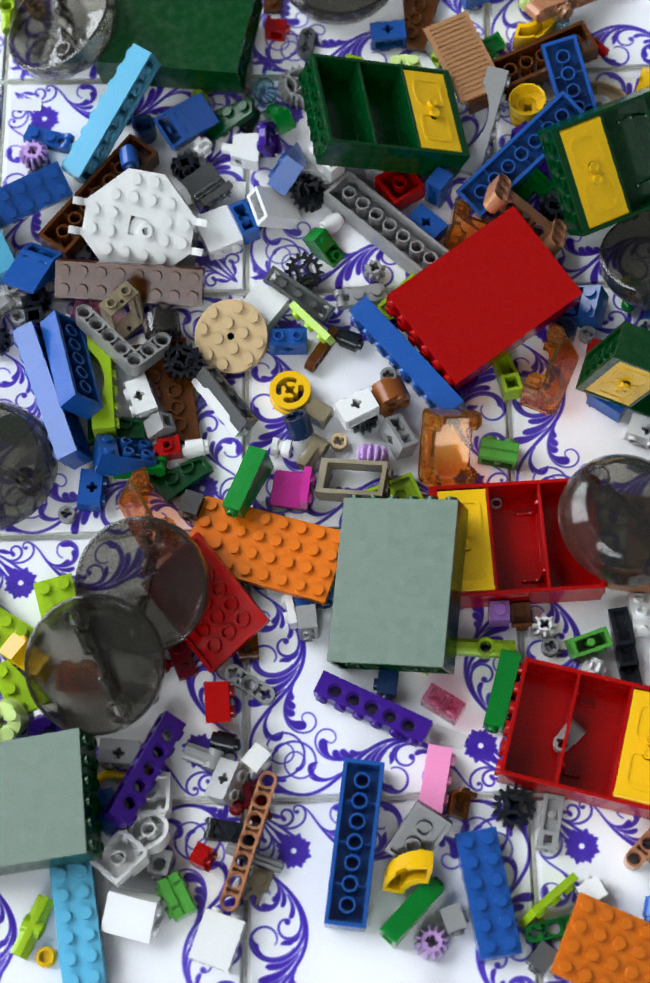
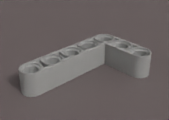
(119, 344)

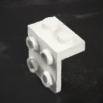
(640, 611)

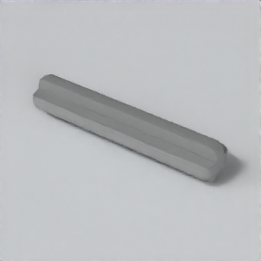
(260, 859)

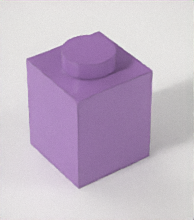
(499, 613)

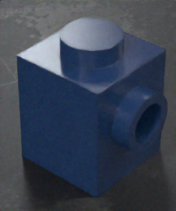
(386, 684)

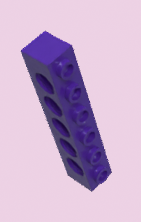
(330, 682)
(116, 810)

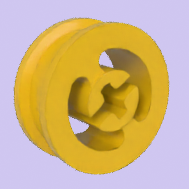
(294, 383)

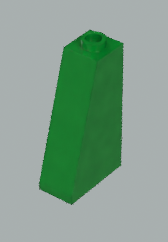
(247, 482)
(501, 691)
(411, 911)

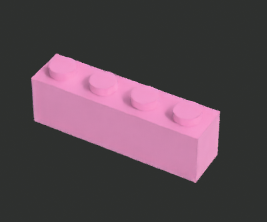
(437, 777)

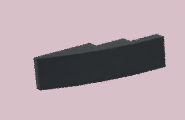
(624, 645)

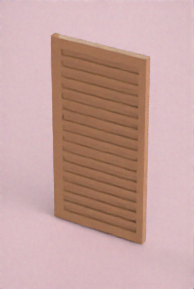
(462, 53)

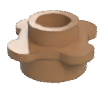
(564, 11)

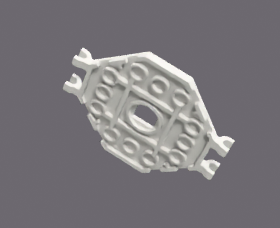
(143, 196)

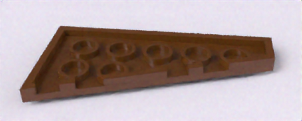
(418, 15)
(175, 397)

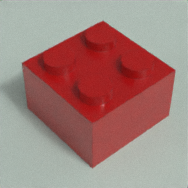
(399, 188)
(218, 701)

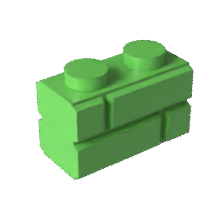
(498, 452)
(177, 896)

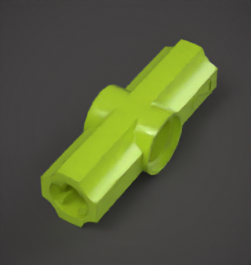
(7, 10)
(471, 647)
(32, 927)

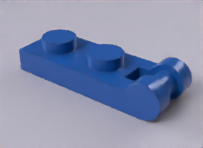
(49, 138)

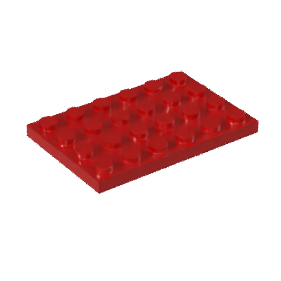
(230, 616)

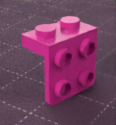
(292, 489)

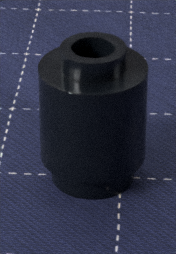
(250, 124)
(350, 340)
(224, 741)

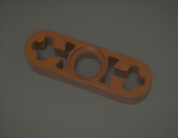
(320, 352)

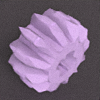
(34, 154)
(372, 452)
(424, 945)

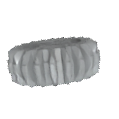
(290, 79)

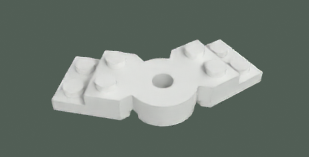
(131, 849)

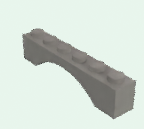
(494, 86)

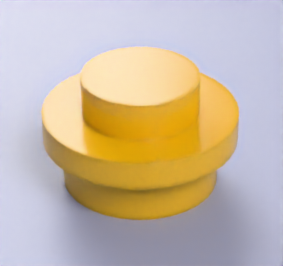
(46, 957)

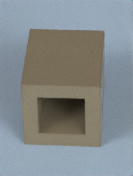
(319, 412)

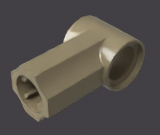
(315, 448)

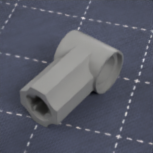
(202, 756)

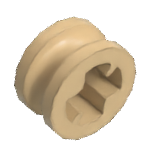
(341, 437)

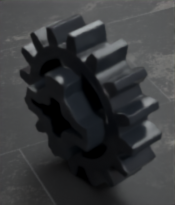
(308, 193)
(308, 265)
(175, 367)
(508, 800)

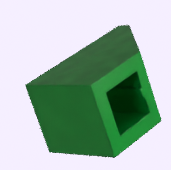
(280, 116)
(324, 246)

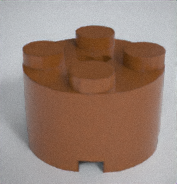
(390, 395)

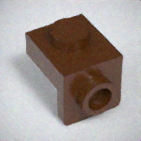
(520, 615)
(459, 803)

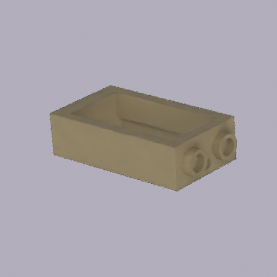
(112, 305)
(325, 471)

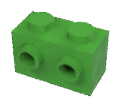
(590, 642)

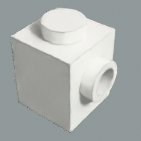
(257, 758)
(592, 887)

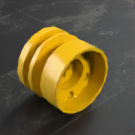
(525, 103)

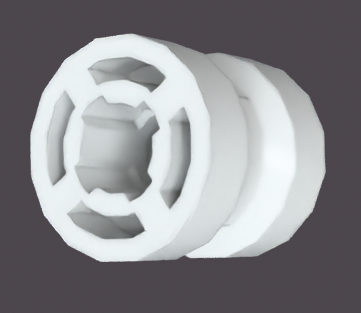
(281, 447)

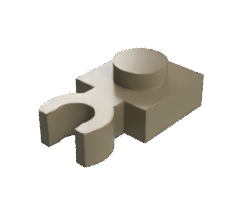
(259, 882)

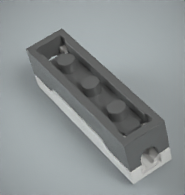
(300, 294)
(224, 401)

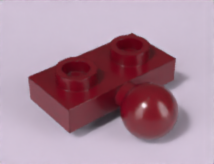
(181, 661)
(238, 806)

